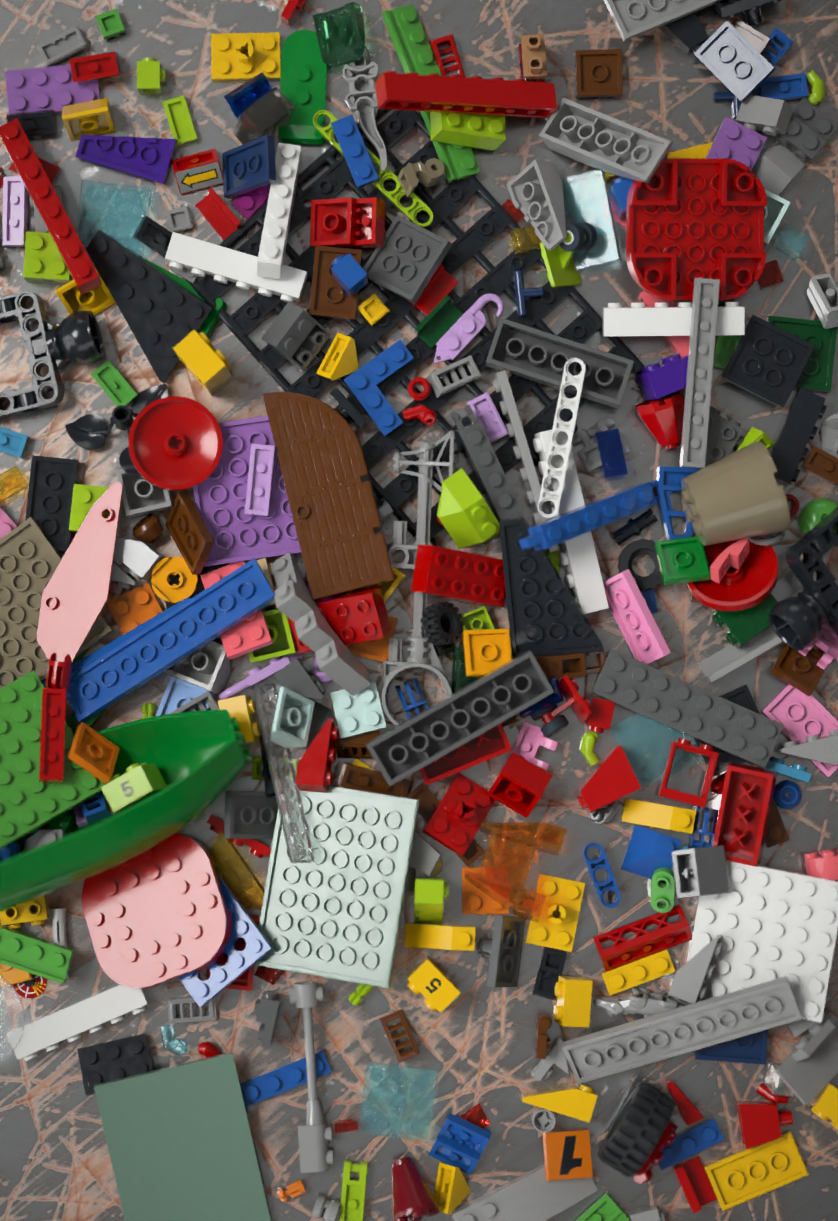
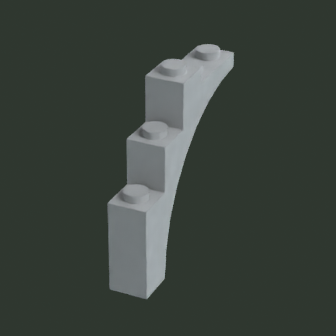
(313, 630)

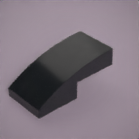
(548, 973)

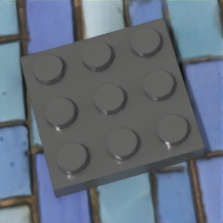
(406, 259)

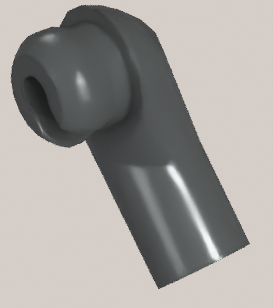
(606, 815)

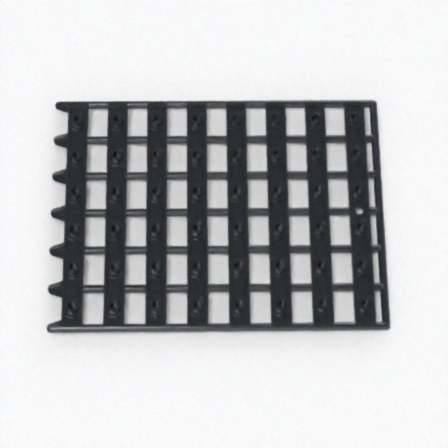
(366, 336)

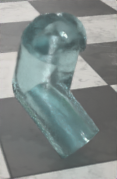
(170, 1042)

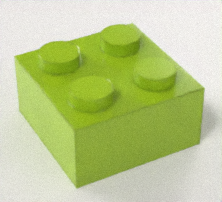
(476, 620)

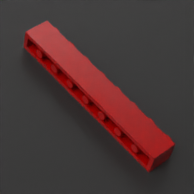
(465, 95)
(49, 207)

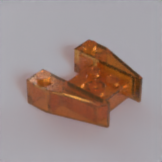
(509, 862)

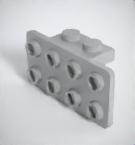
(812, 1061)

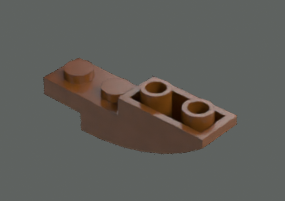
(571, 664)

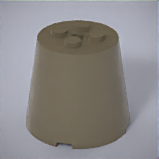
(736, 497)

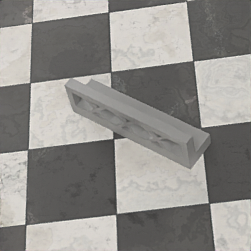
(732, 657)

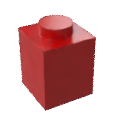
(601, 715)

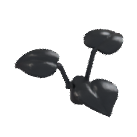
(90, 429)

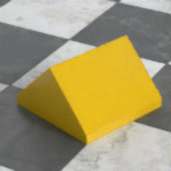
(88, 119)
(94, 300)

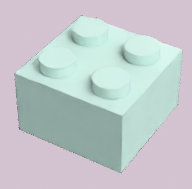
(358, 712)

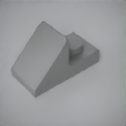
(556, 1056)

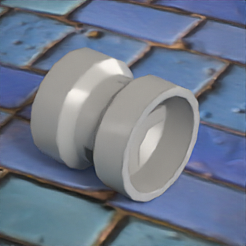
(545, 1122)
(331, 1208)

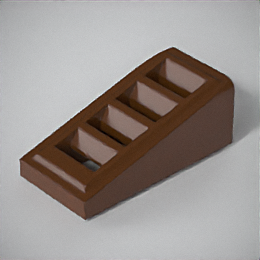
(355, 745)
(407, 1054)

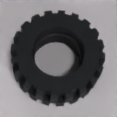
(636, 1129)

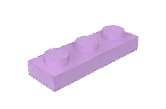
(14, 212)
(259, 480)

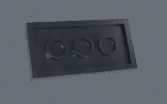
(51, 497)

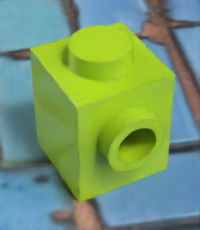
(150, 76)

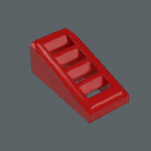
(442, 40)
(687, 1110)

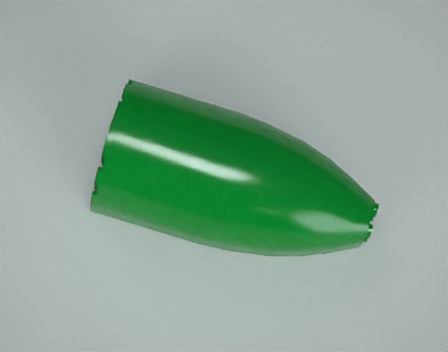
(197, 759)

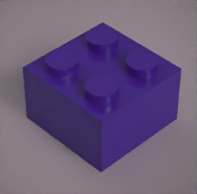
(663, 379)

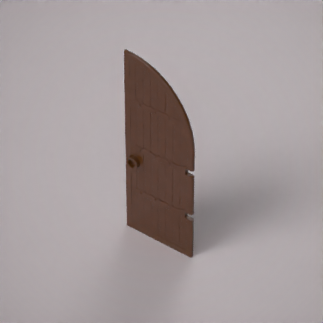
(326, 495)

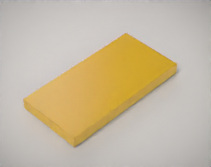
(756, 1171)

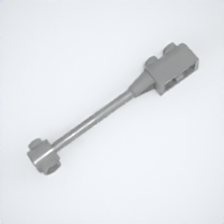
(313, 1132)

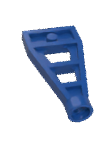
(668, 481)

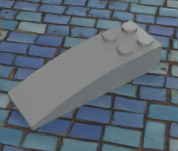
(603, 141)
(526, 1199)

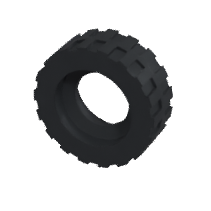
(630, 552)

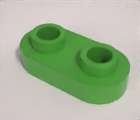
(661, 891)

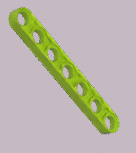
(393, 196)

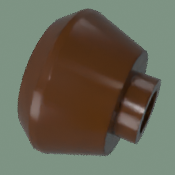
(148, 529)

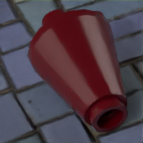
(410, 1193)

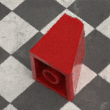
(608, 782)

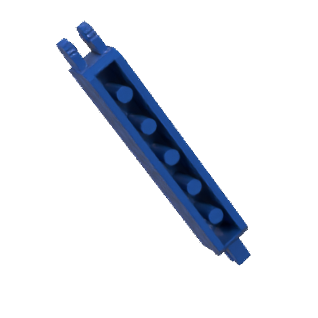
(590, 516)

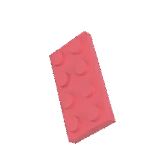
(246, 635)

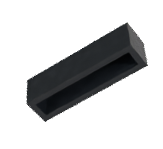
(795, 433)

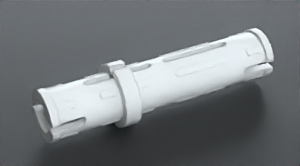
(59, 927)

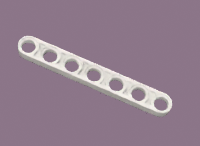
(568, 427)

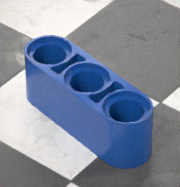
(601, 886)

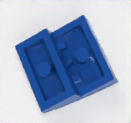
(460, 1143)

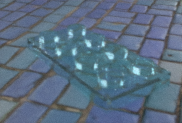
(589, 202)

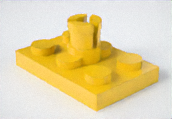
(245, 56)
(559, 913)

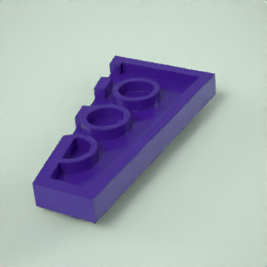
(133, 155)

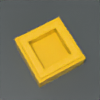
(373, 309)

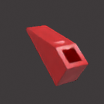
(314, 767)

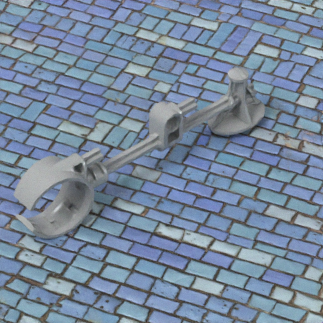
(421, 651)

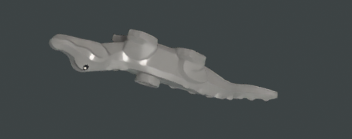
(363, 100)
(640, 1002)

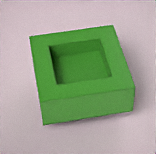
(110, 24)

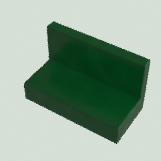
(438, 322)

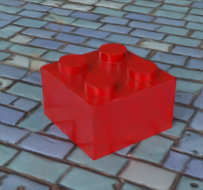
(519, 784)

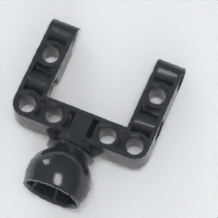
(50, 345)
(800, 618)

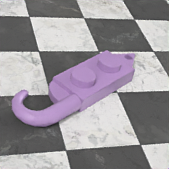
(465, 329)
(258, 675)

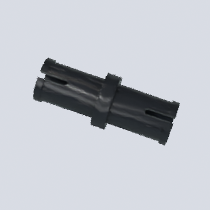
(634, 527)

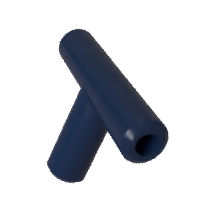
(728, 95)
(523, 293)

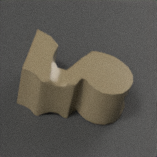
(418, 172)

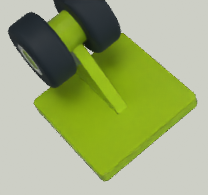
(560, 260)

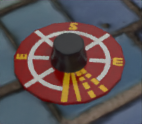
(31, 988)

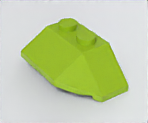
(466, 513)

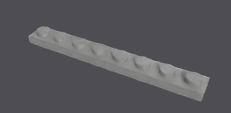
(699, 372)
(521, 449)

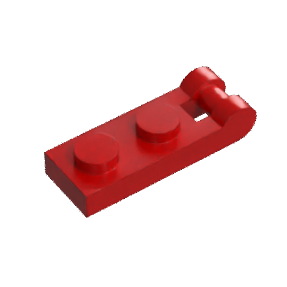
(645, 1173)

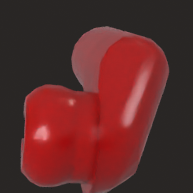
(422, 413)
(208, 1049)

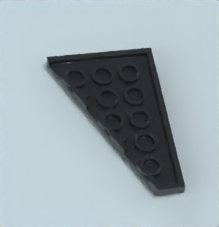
(150, 301)
(538, 602)

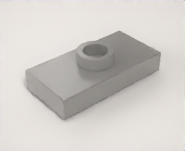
(62, 46)

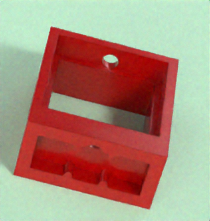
(704, 750)

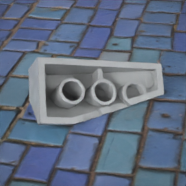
(540, 198)
(204, 668)

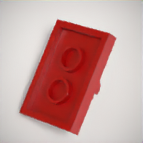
(459, 814)

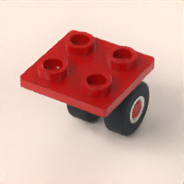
(580, 707)

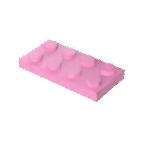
(634, 618)
(802, 718)

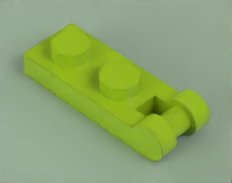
(353, 1192)

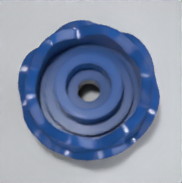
(780, 794)

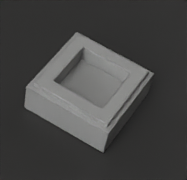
(179, 219)

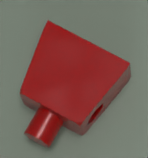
(761, 1122)

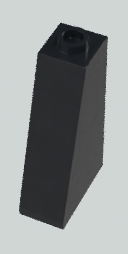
(686, 33)

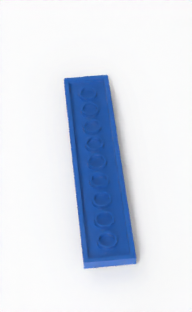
(169, 640)

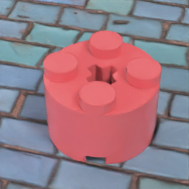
(822, 865)

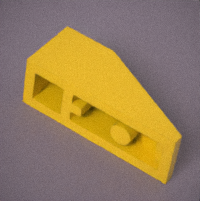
(658, 815)
(440, 936)
(568, 1101)

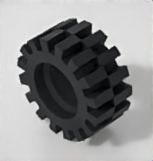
(433, 626)

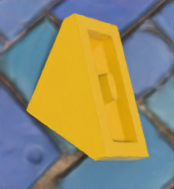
(340, 358)
(450, 1188)

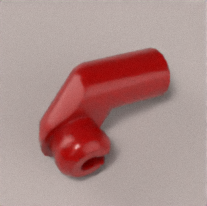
(718, 784)
(768, 1095)

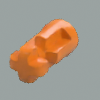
(294, 1190)

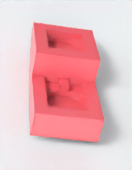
(731, 556)

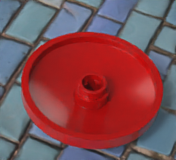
(175, 443)
(741, 586)

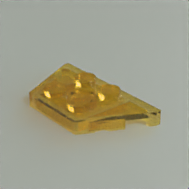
(236, 872)

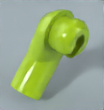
(818, 88)
(587, 747)

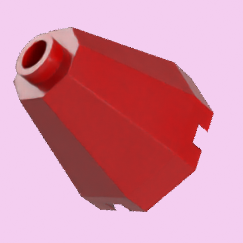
(664, 418)

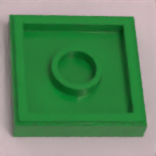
(682, 560)

